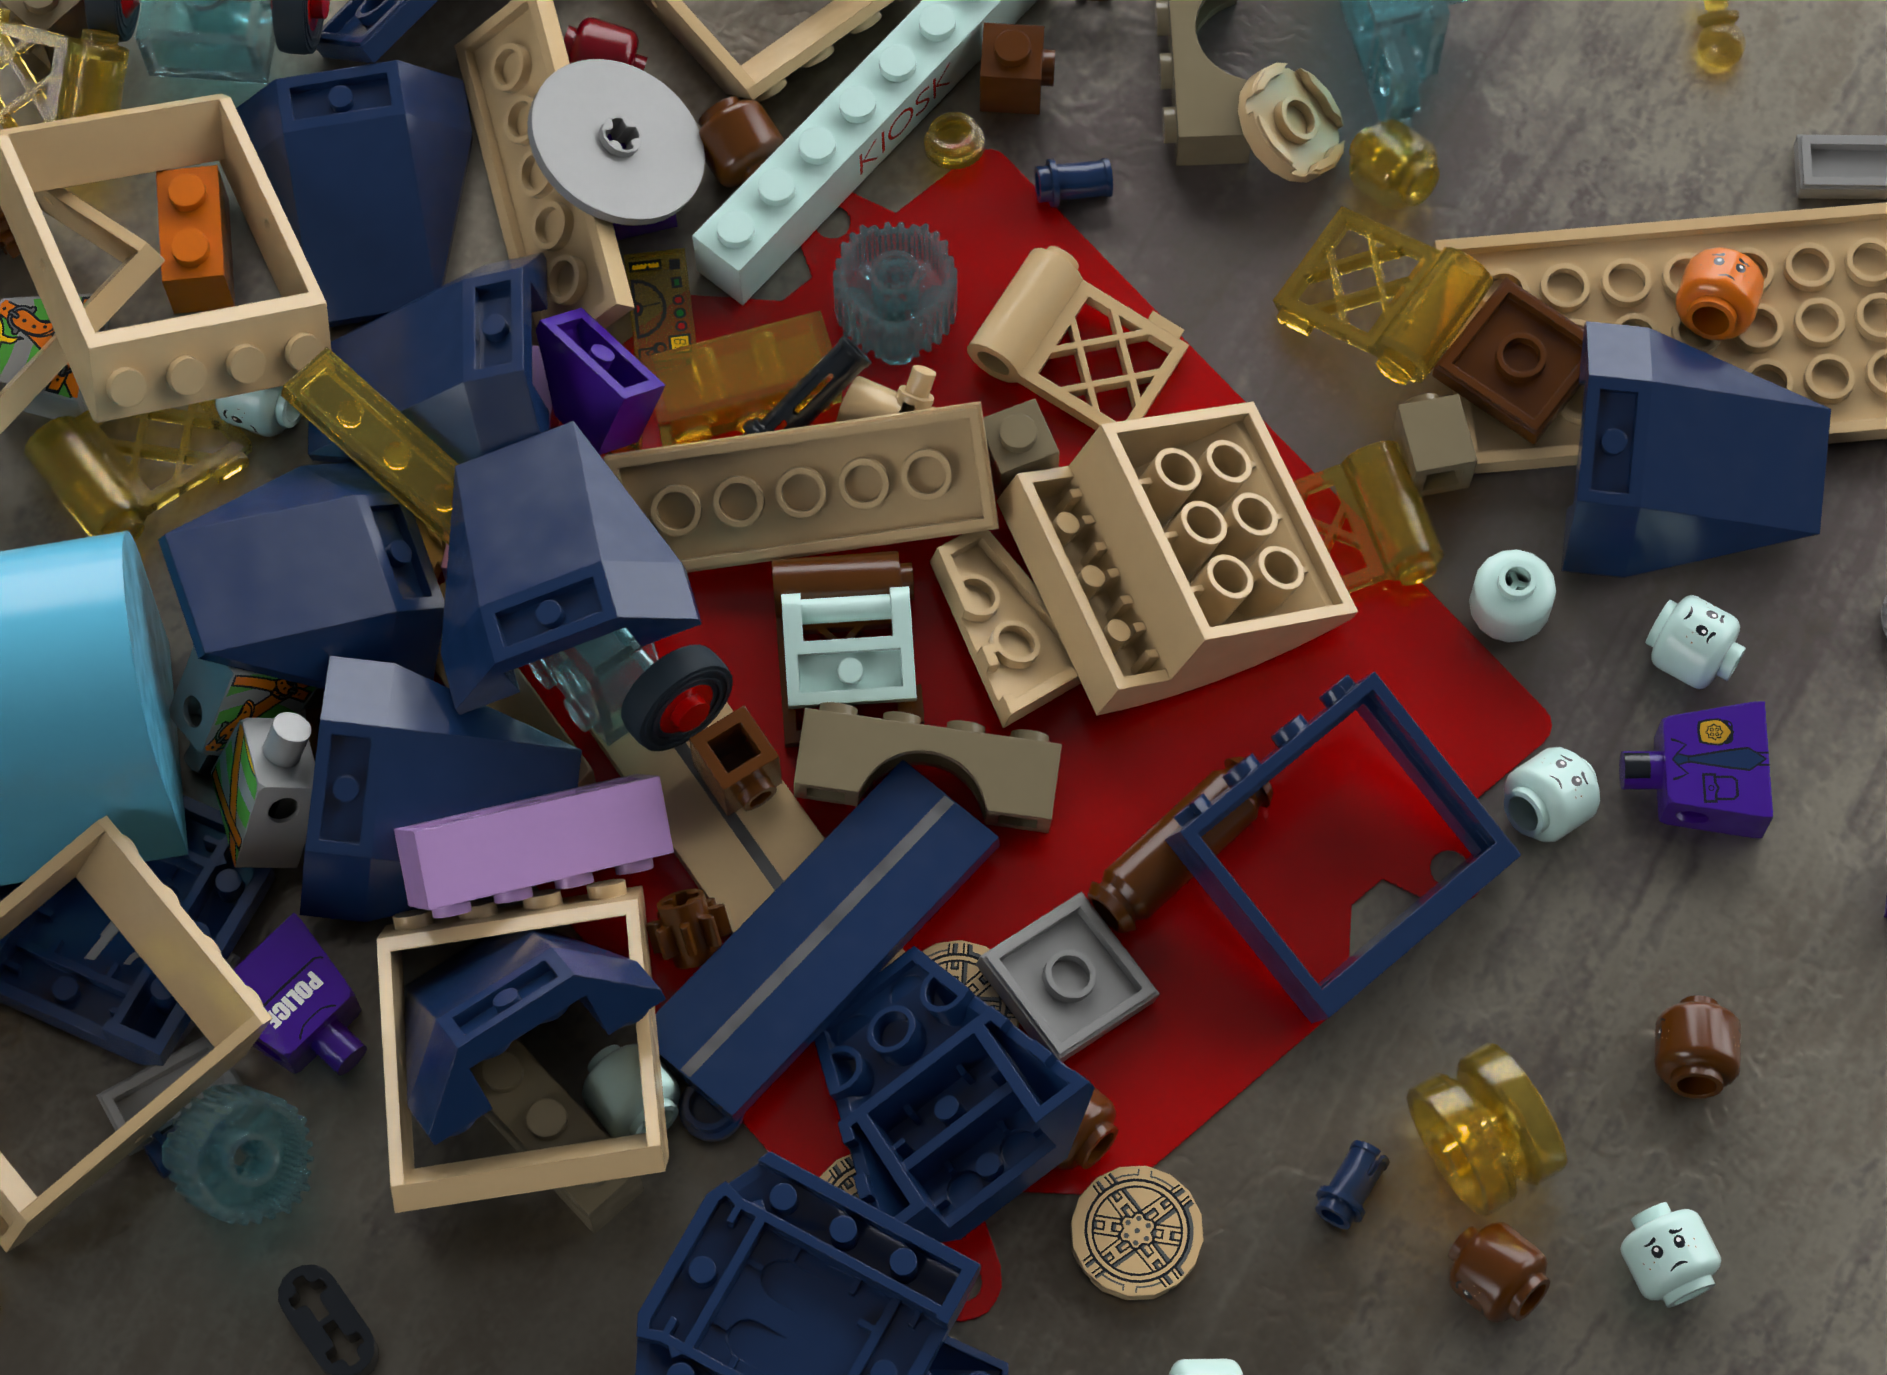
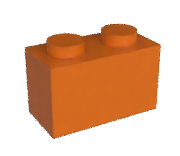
(195, 239)

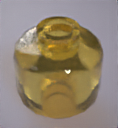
(1393, 164)

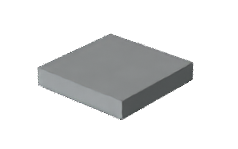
(1067, 978)

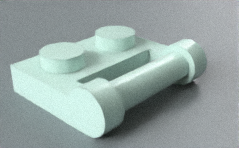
(850, 668)

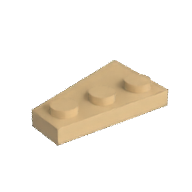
(1003, 625)

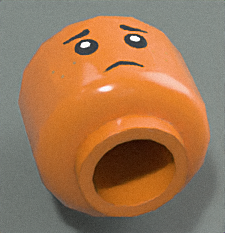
(1719, 293)

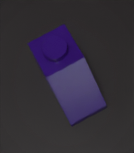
(596, 380)

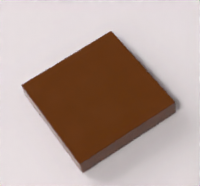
(1515, 361)

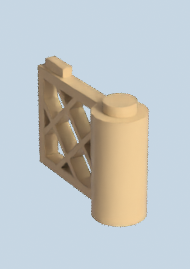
(1038, 312)

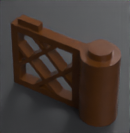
(830, 578)

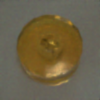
(1487, 1129)

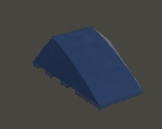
(944, 1099)

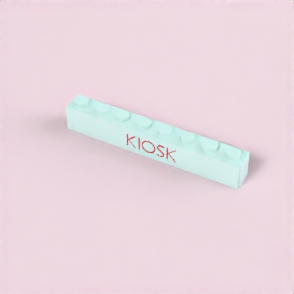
(844, 141)

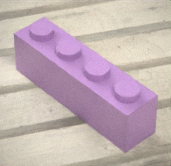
(533, 843)

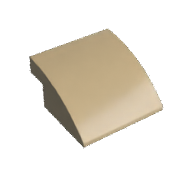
(1174, 554)

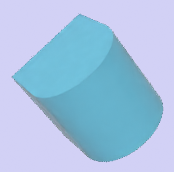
(84, 704)

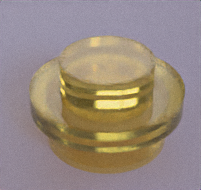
(954, 141)

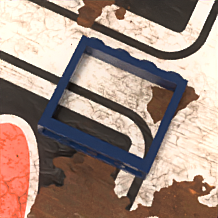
(1432, 775)

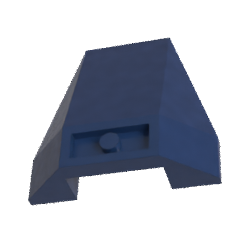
(367, 177)
(456, 361)
(1686, 457)
(548, 560)
(306, 575)
(404, 757)
(492, 996)

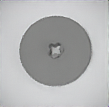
(617, 185)

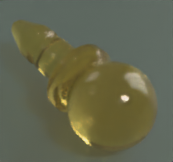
(1721, 40)

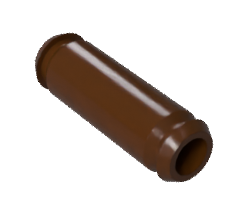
(1152, 871)

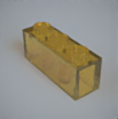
(735, 377)

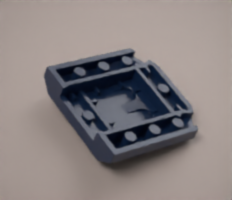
(103, 998)
(799, 1283)

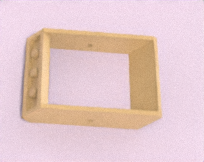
(766, 71)
(138, 264)
(183, 356)
(183, 962)
(533, 1169)

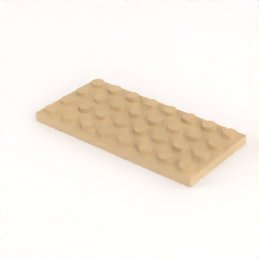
(1812, 334)

